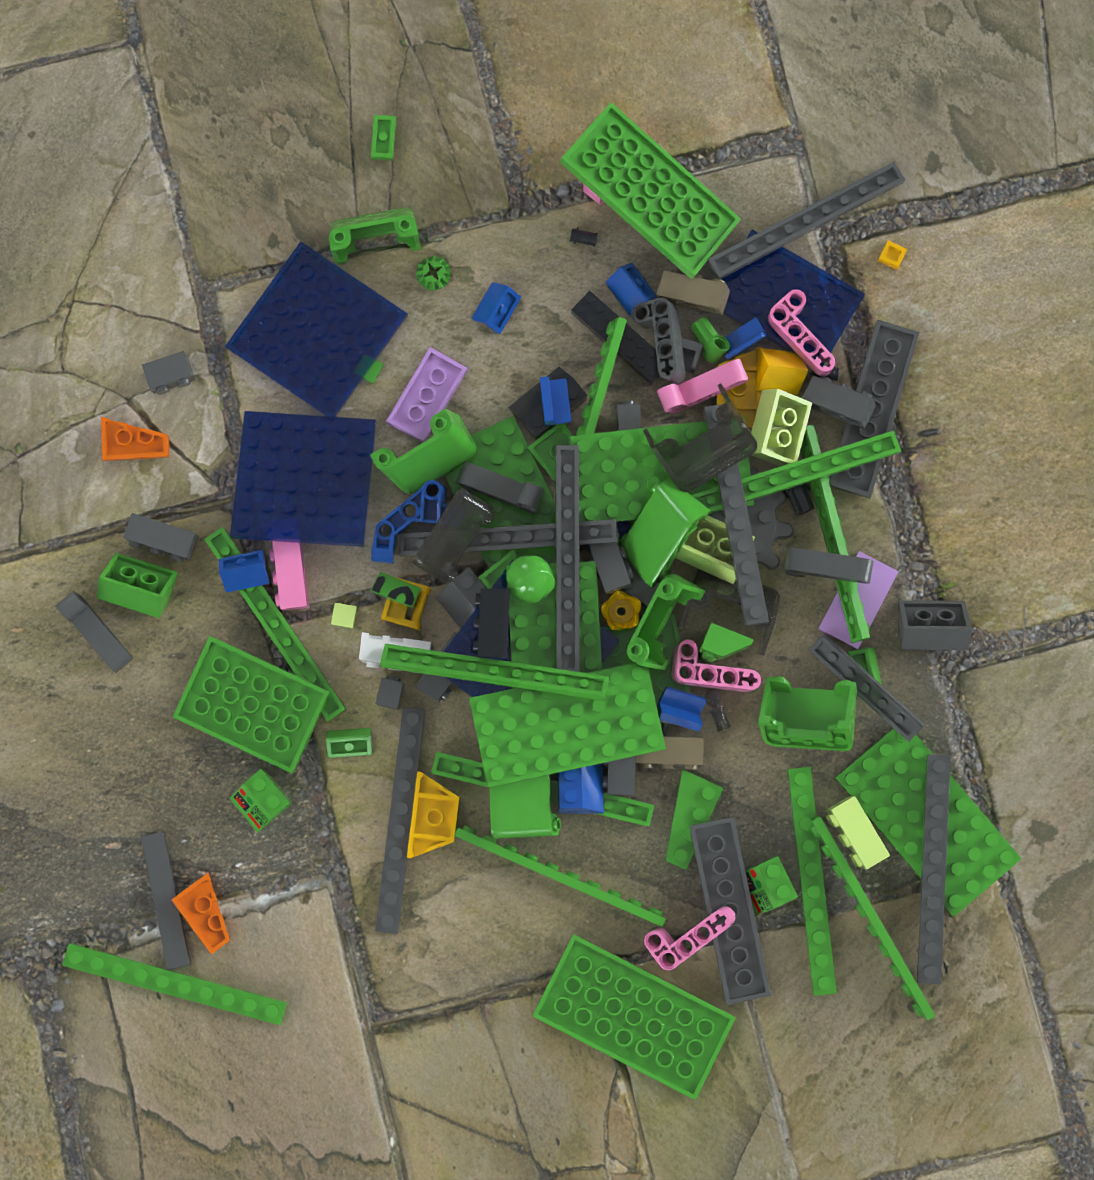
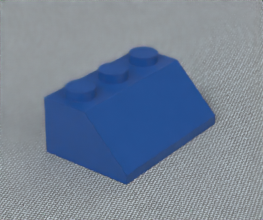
(581, 791)

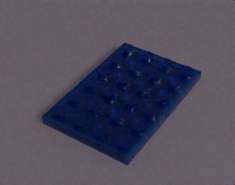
(767, 280)

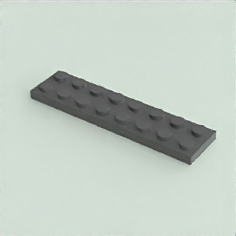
(884, 379)
(726, 885)

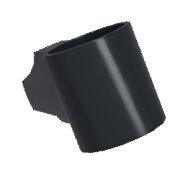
(800, 499)

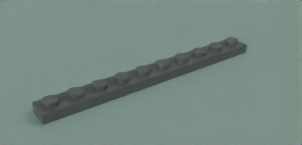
(806, 221)
(520, 537)
(740, 538)
(567, 557)
(400, 820)
(933, 869)

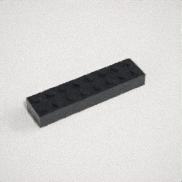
(632, 348)

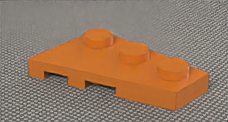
(130, 442)
(202, 913)

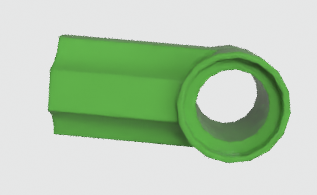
(713, 344)

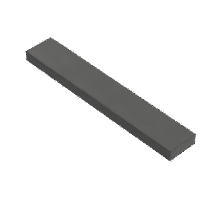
(867, 687)
(163, 891)

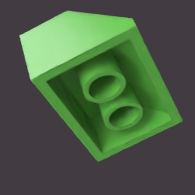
(136, 585)
(721, 643)

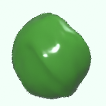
(529, 579)

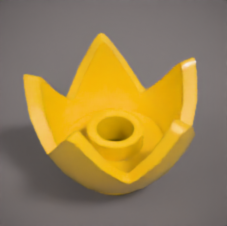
(629, 603)

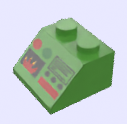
(260, 800)
(769, 885)

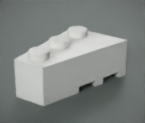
(373, 646)

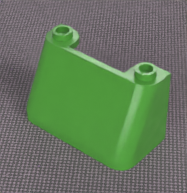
(347, 230)
(431, 459)
(661, 531)
(644, 644)
(808, 716)
(523, 809)

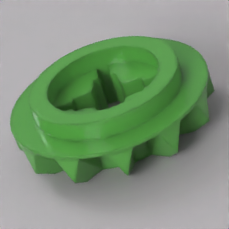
(430, 282)

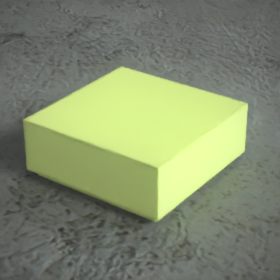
(344, 615)

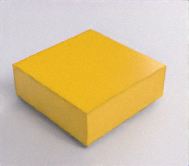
(892, 255)

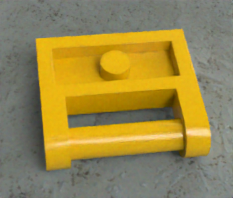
(396, 612)

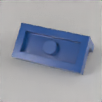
(630, 287)
(496, 307)
(745, 337)
(555, 401)
(243, 571)
(681, 708)

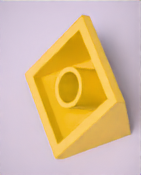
(780, 371)

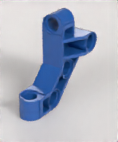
(427, 511)

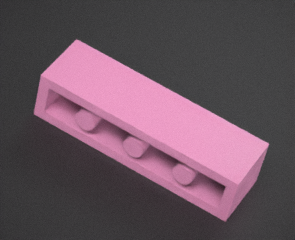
(289, 576)

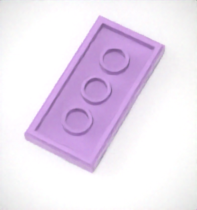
(426, 394)
(870, 595)

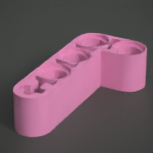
(805, 336)
(703, 387)
(715, 672)
(695, 936)

